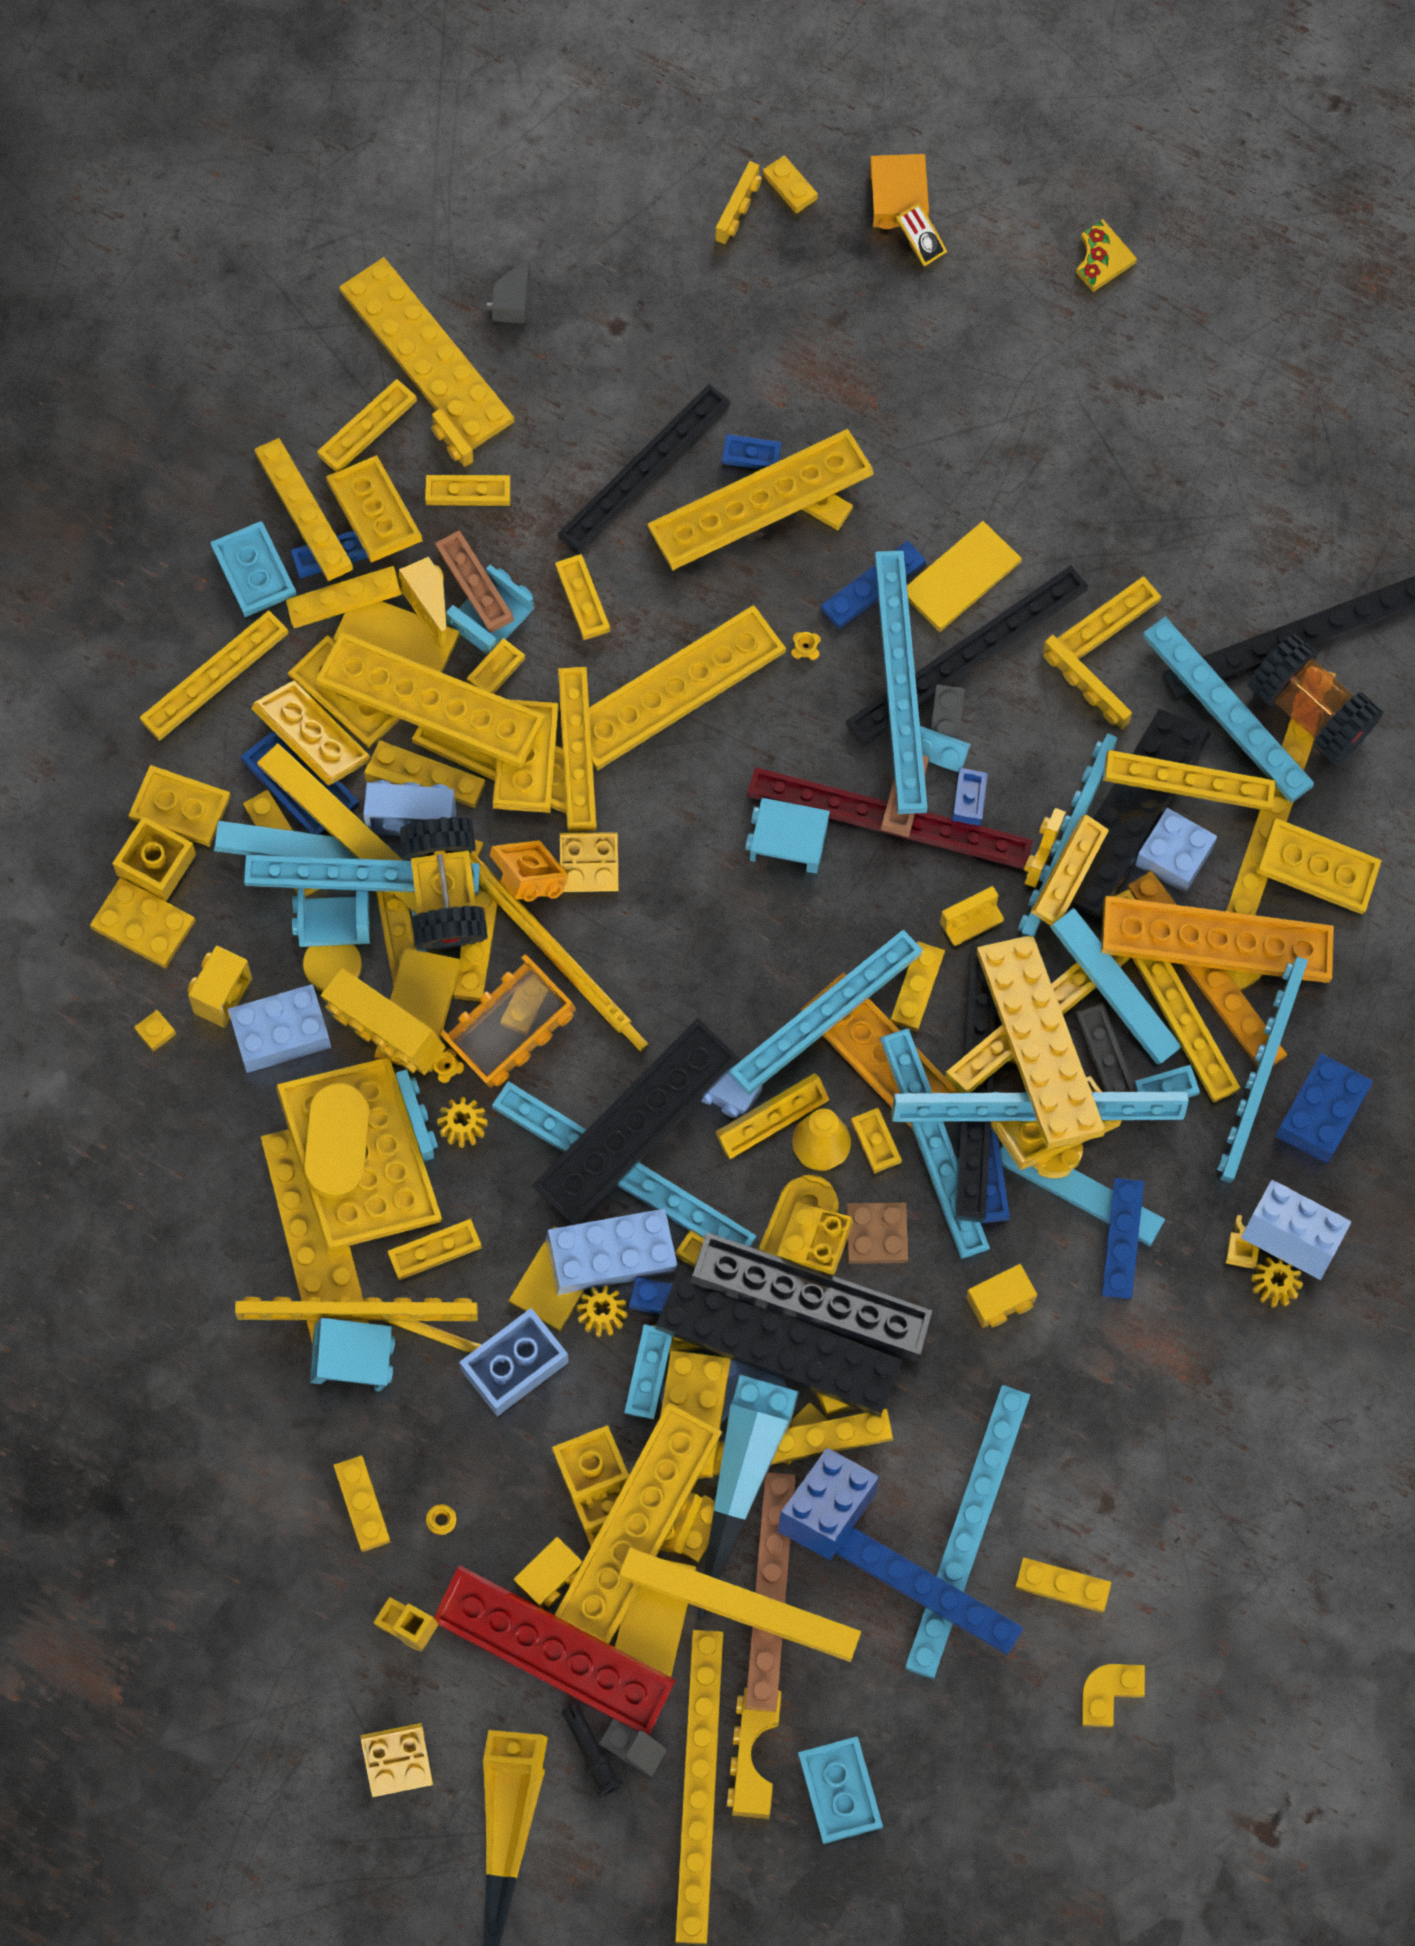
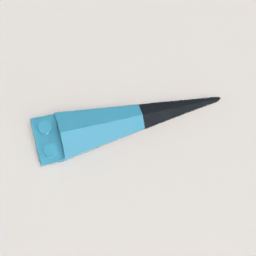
(753, 1434)

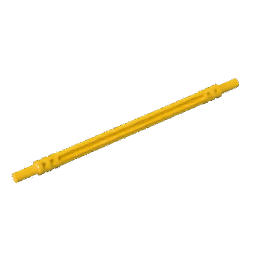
(558, 955)

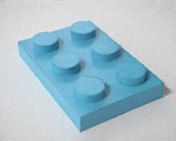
(253, 569)
(840, 1790)

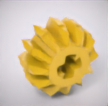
(456, 1130)
(1271, 1291)
(600, 1301)

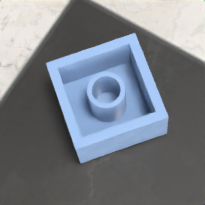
(1176, 850)

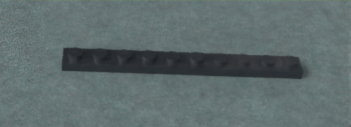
(1312, 629)
(976, 648)
(975, 1135)

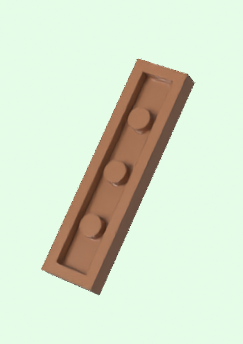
(474, 582)

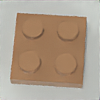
(877, 1233)

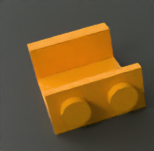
(897, 186)

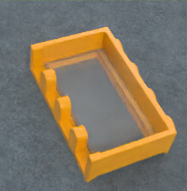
(510, 1023)

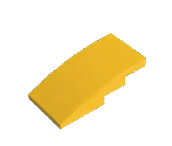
(592, 1476)

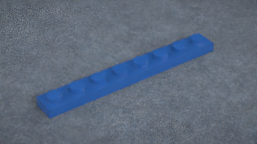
(930, 1591)

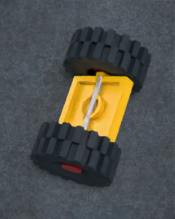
(443, 883)

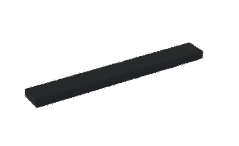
(644, 468)

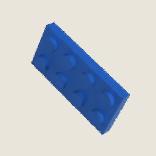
(310, 825)

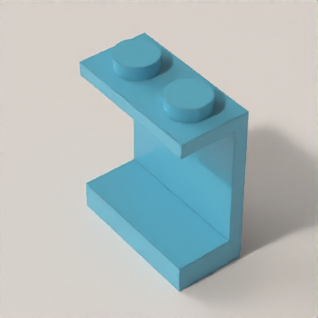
(466, 620)
(788, 832)
(331, 920)
(352, 1353)

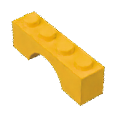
(751, 1791)

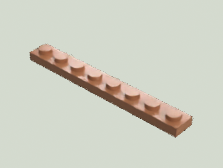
(772, 1583)

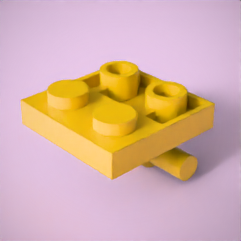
(590, 861)
(815, 1238)
(396, 1759)

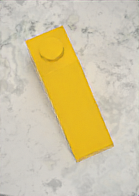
(425, 592)

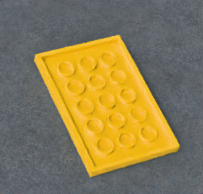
(394, 1184)

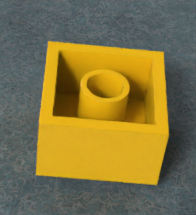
(154, 858)
(219, 985)

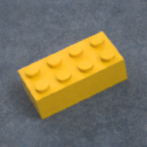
(382, 1022)

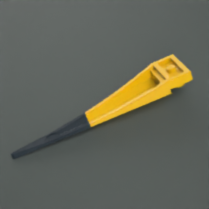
(512, 1788)

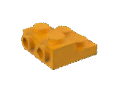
(529, 870)

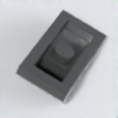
(633, 1747)

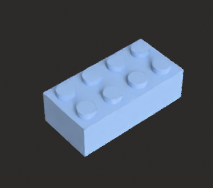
(611, 1251)

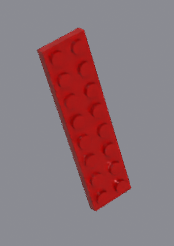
(554, 1650)

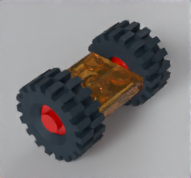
(1315, 698)

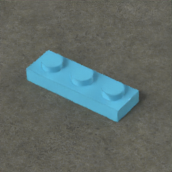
(417, 1115)
(648, 1373)

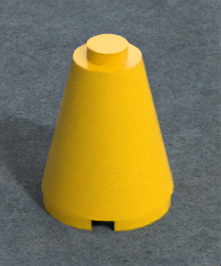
(821, 1140)

